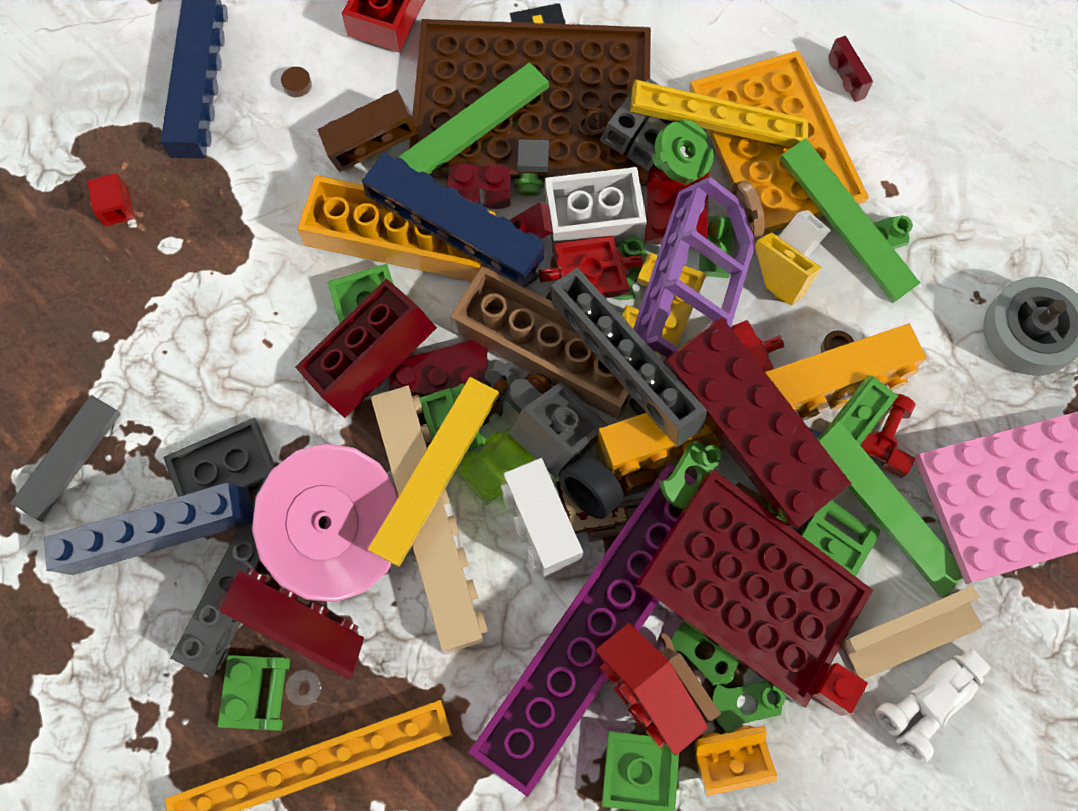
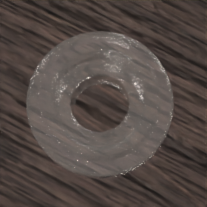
(292, 688)

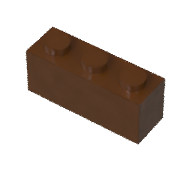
(367, 131)

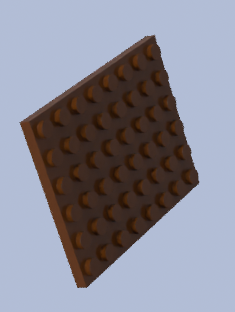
(584, 71)

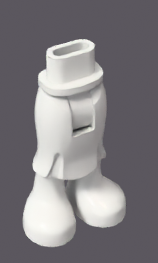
(937, 700)

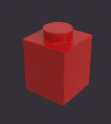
(110, 199)
(840, 689)

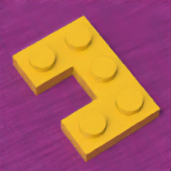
(680, 309)

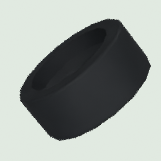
(591, 486)

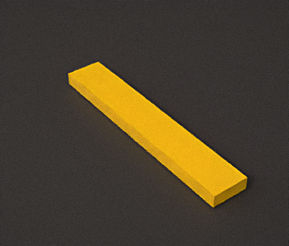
(718, 114)
(433, 472)

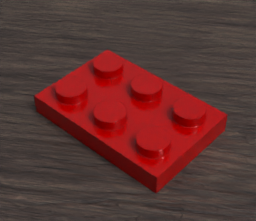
(660, 203)

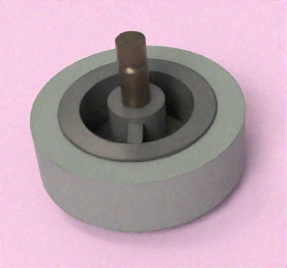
(1033, 326)

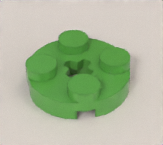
(670, 159)

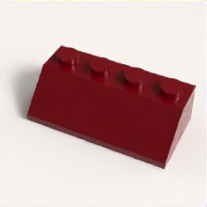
(365, 348)
(292, 623)

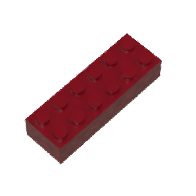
(757, 424)

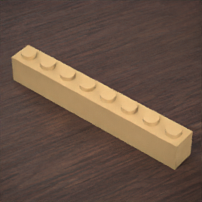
(435, 547)

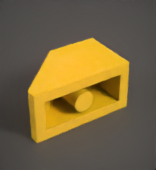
(785, 269)

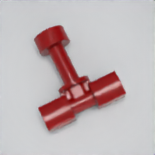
(883, 444)

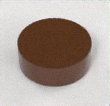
(296, 81)
(835, 339)

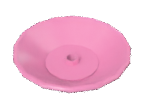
(352, 497)

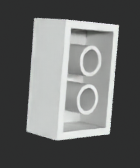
(596, 205)
(541, 519)

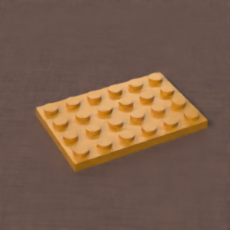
(787, 88)

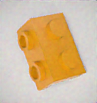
(734, 760)

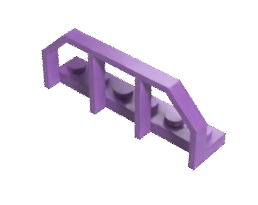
(673, 255)

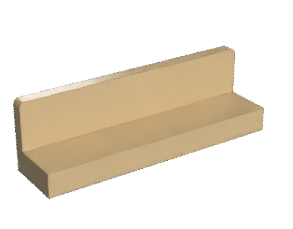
(913, 634)

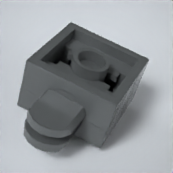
(552, 424)

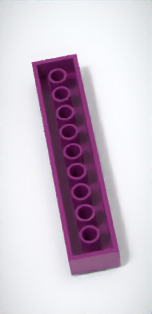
(566, 669)

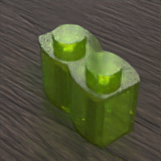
(486, 469)

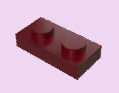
(850, 69)

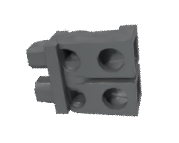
(624, 127)

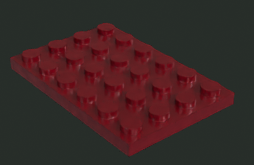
(755, 588)

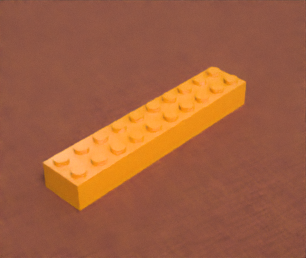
(806, 384)

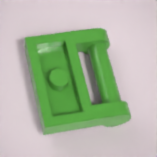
(836, 543)
(243, 692)

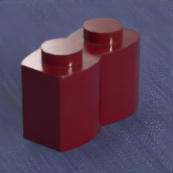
(485, 185)

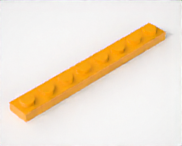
(317, 762)

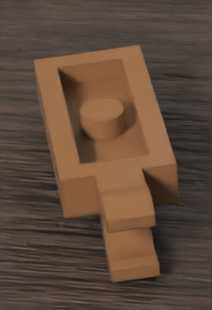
(691, 683)

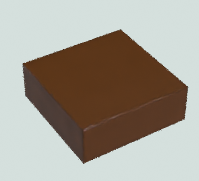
(637, 482)

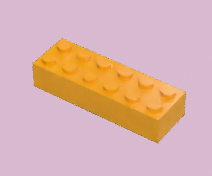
(349, 223)

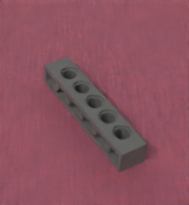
(628, 357)
(208, 629)

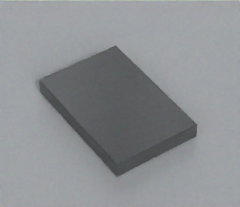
(230, 456)

